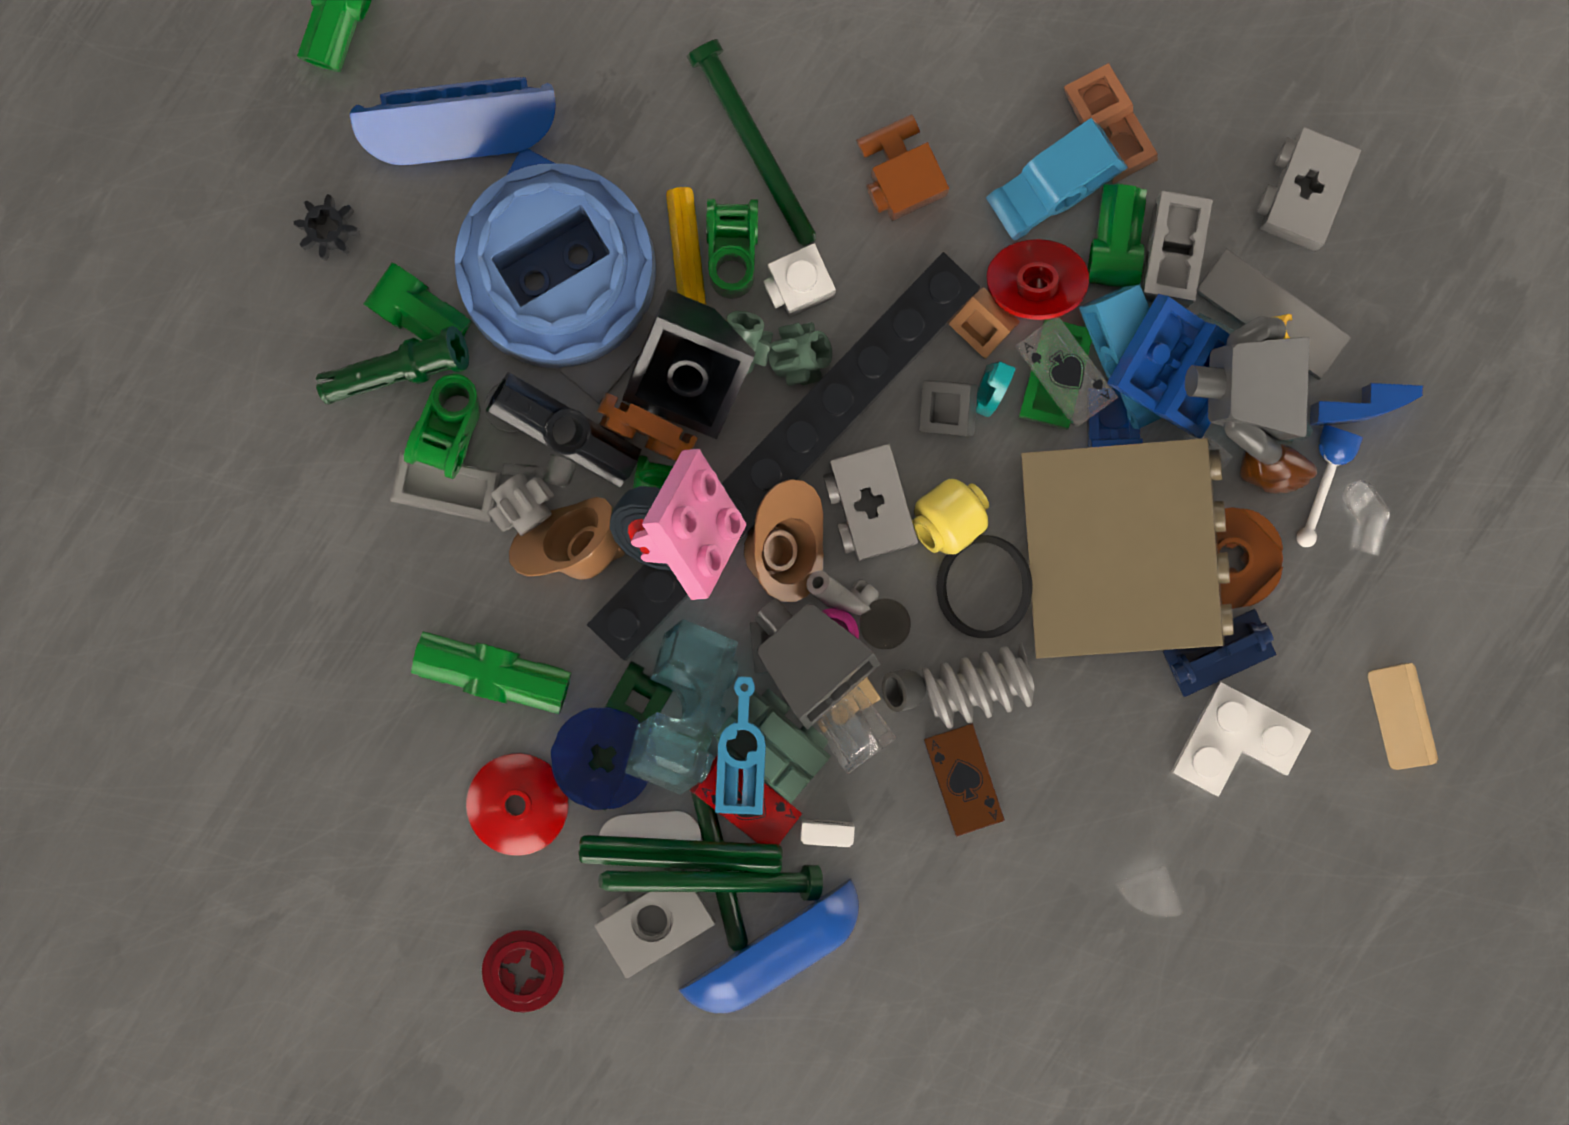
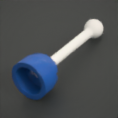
(1337, 449)

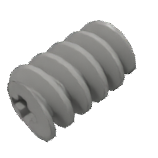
(979, 686)

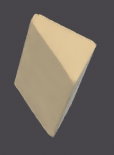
(1402, 716)

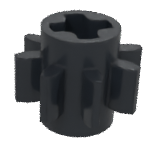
(318, 216)

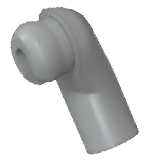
(837, 596)

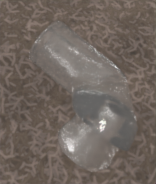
(1371, 514)

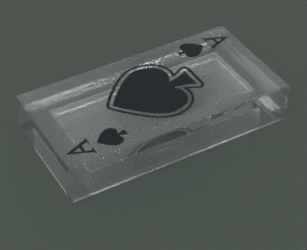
(1066, 371)

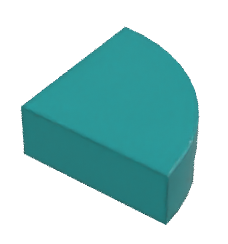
(993, 387)

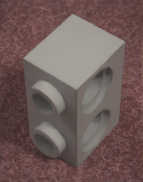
(1175, 247)

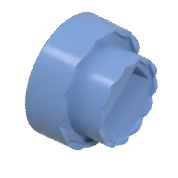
(530, 227)

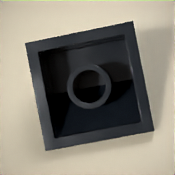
(689, 366)

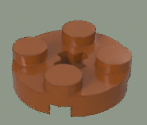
(661, 434)
(1260, 558)

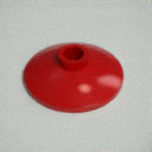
(1037, 279)
(544, 804)

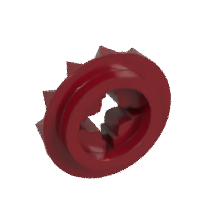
(501, 982)

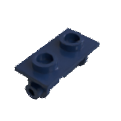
(1205, 666)

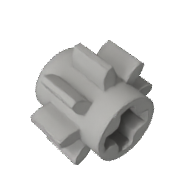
(521, 504)

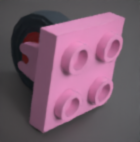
(682, 526)

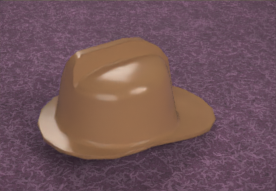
(786, 540)
(569, 541)

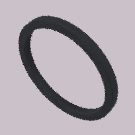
(1025, 598)

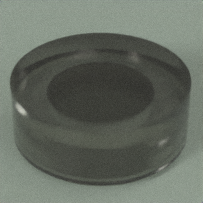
(885, 624)

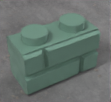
(791, 752)

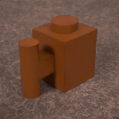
(907, 177)

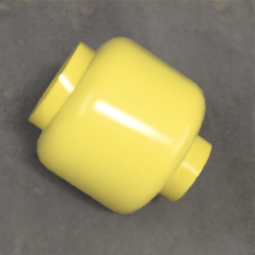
(951, 516)

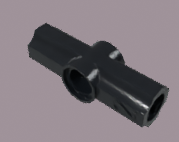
(536, 414)

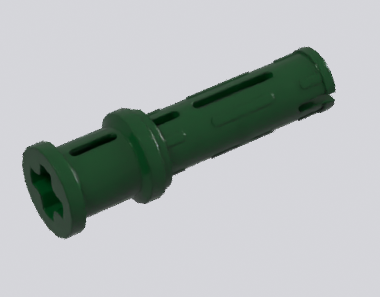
(412, 362)

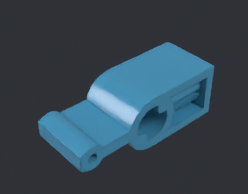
(1057, 179)
(1111, 325)
(752, 767)

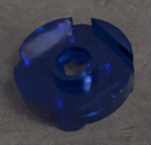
(573, 753)

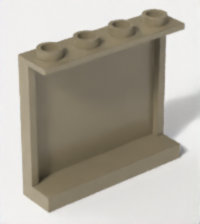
(1126, 548)

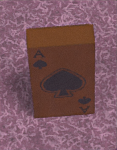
(964, 779)

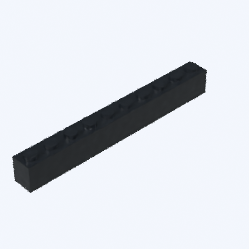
(803, 436)

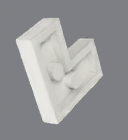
(1233, 726)

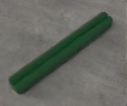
(680, 854)

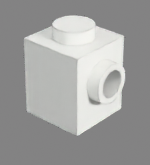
(799, 281)

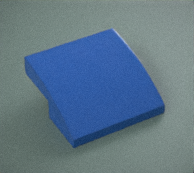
(1158, 360)

